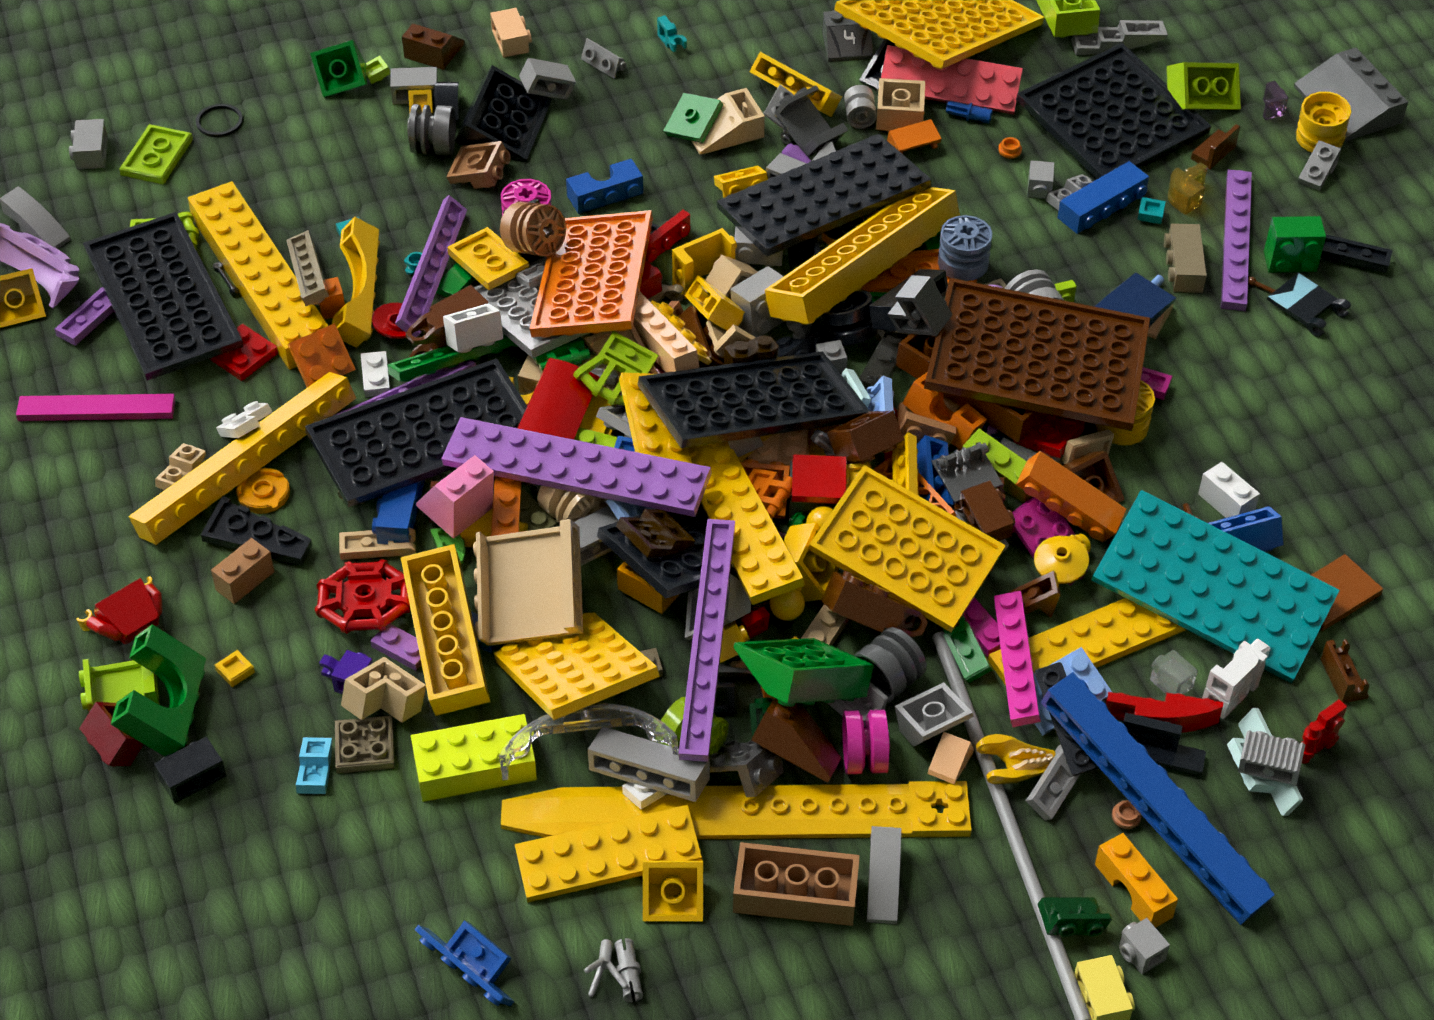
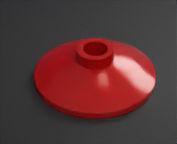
(384, 320)

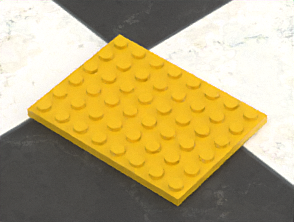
(942, 29)

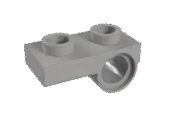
(1319, 165)

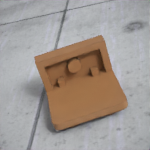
(923, 426)

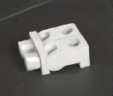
(1240, 675)

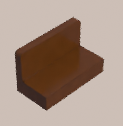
(1216, 147)

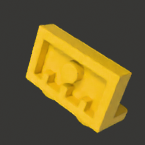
(740, 180)

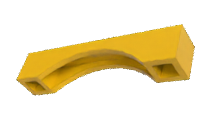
(360, 246)

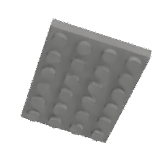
(516, 312)

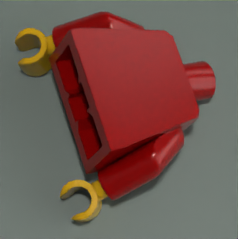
(125, 612)

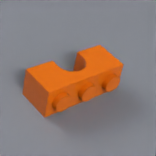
(932, 405)

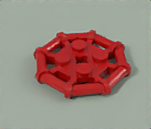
(349, 598)

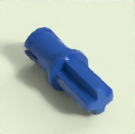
(969, 111)

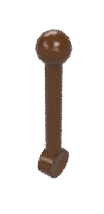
(1252, 282)

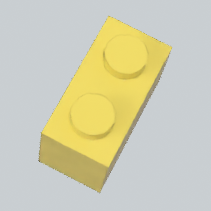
(1104, 989)

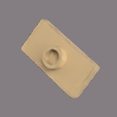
(1089, 443)

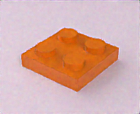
(321, 353)

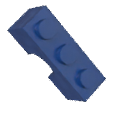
(590, 194)

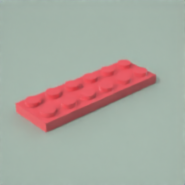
(963, 82)

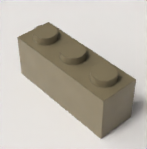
(1185, 258)

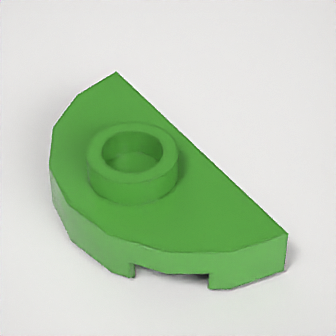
(443, 539)

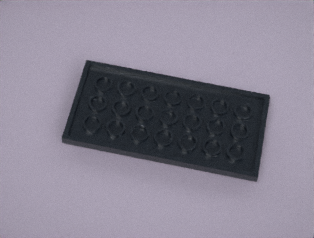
(823, 194)
(162, 296)
(751, 399)
(407, 433)

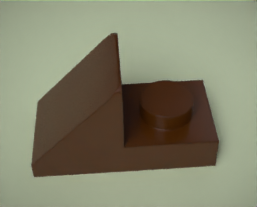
(1040, 593)

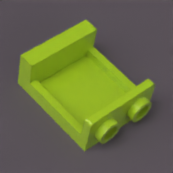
(115, 681)

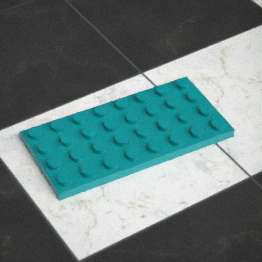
(1215, 584)

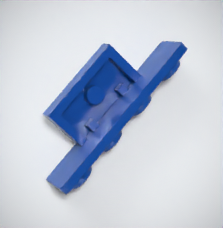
(473, 955)

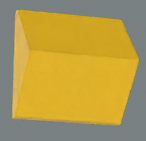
(672, 890)

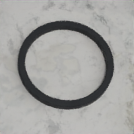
(219, 106)

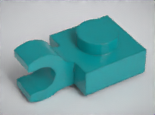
(668, 34)

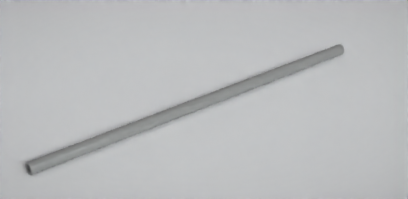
(1013, 834)

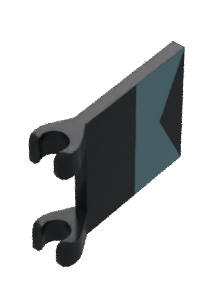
(1306, 302)

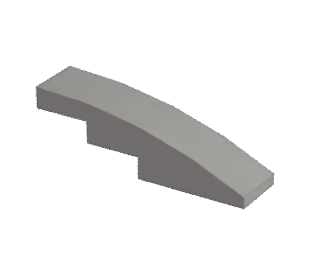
(1129, 32)

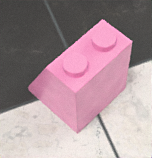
(460, 497)

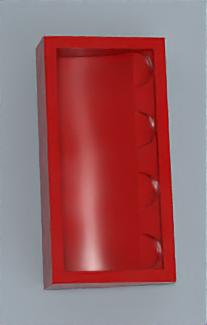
(557, 401)

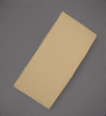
(180, 464)

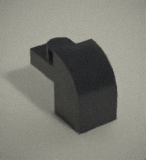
(448, 95)

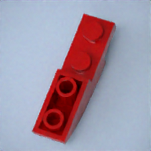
(1177, 709)

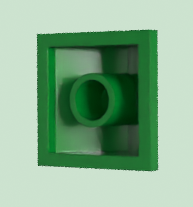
(339, 68)

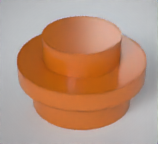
(1010, 148)

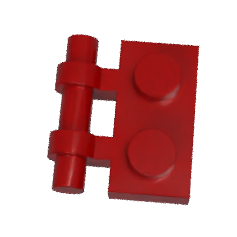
(1324, 730)

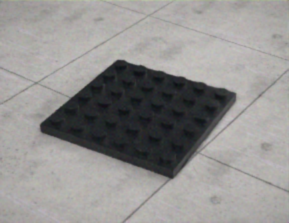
(1112, 112)

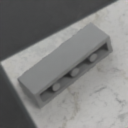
(590, 545)
(646, 764)

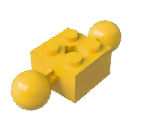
(813, 568)

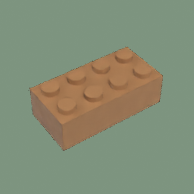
(796, 883)

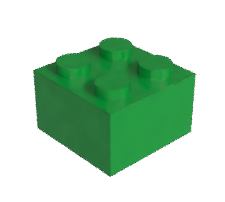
(1294, 244)

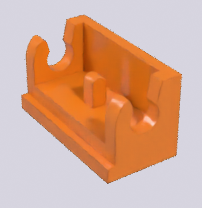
(914, 136)

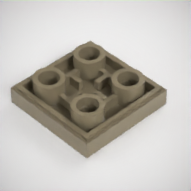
(364, 744)

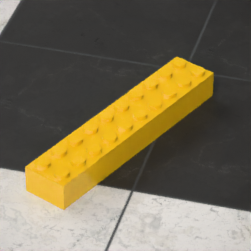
(860, 255)
(255, 267)

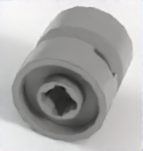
(860, 106)

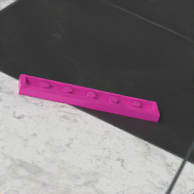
(95, 407)

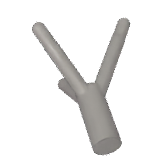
(602, 963)

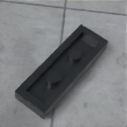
(1356, 253)

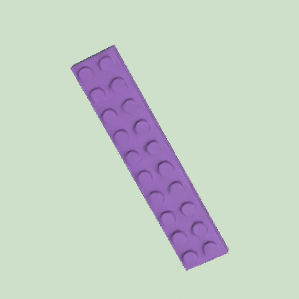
(580, 466)

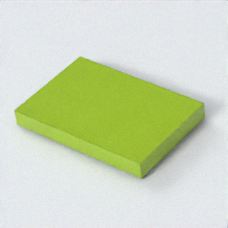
(156, 154)

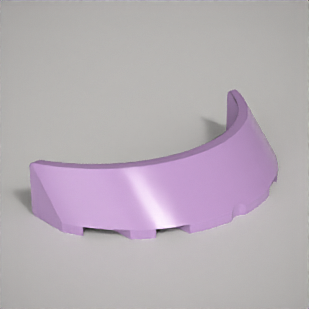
(48, 263)

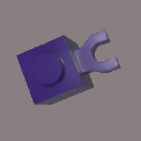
(346, 667)

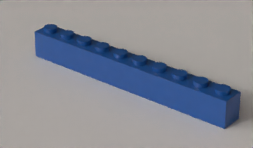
(1157, 798)

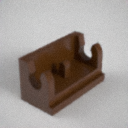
(1343, 672)

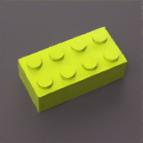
(467, 758)

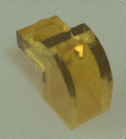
(1187, 188)

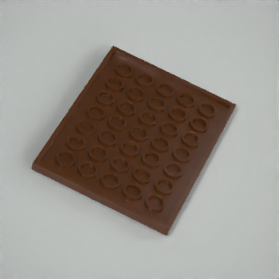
(1040, 354)

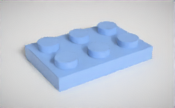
(1083, 667)

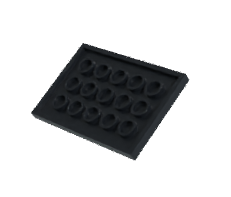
(669, 573)

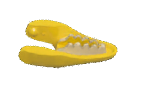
(1021, 759)

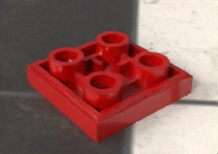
(818, 478)

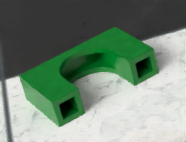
(181, 672)

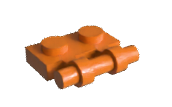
(768, 482)

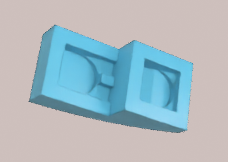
(314, 765)

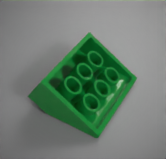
(805, 670)

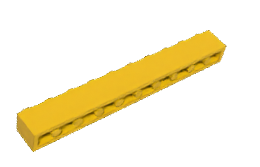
(240, 458)

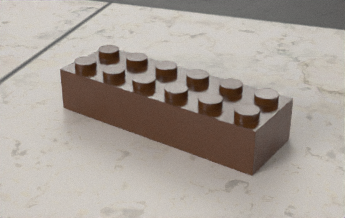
(914, 358)

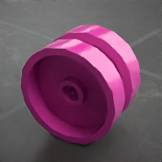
(868, 741)

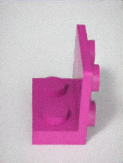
(1037, 523)

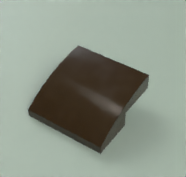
(655, 533)

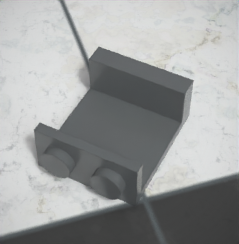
(806, 123)

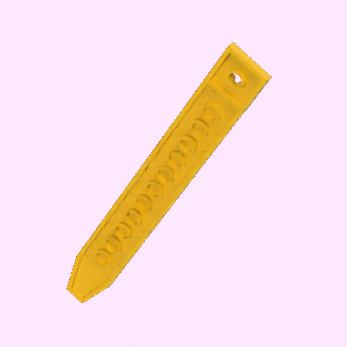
(772, 814)

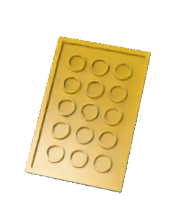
(907, 547)
(576, 669)

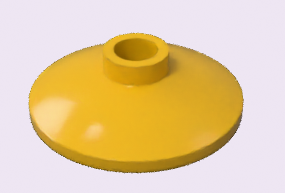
(1068, 567)

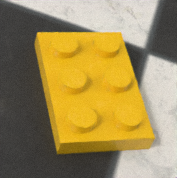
(487, 258)

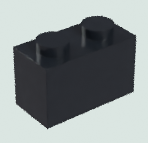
(190, 769)

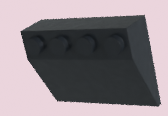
(505, 114)

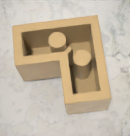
(728, 273)
(383, 687)

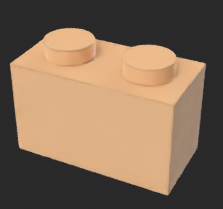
(510, 32)

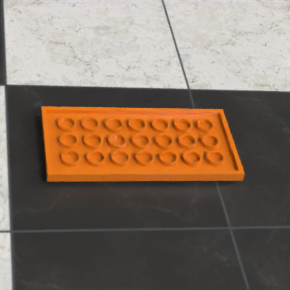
(593, 276)

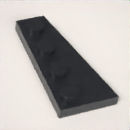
(235, 525)

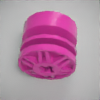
(525, 191)

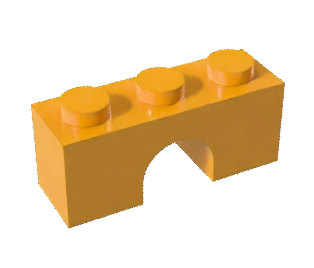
(1123, 863)

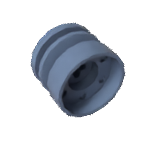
(965, 247)

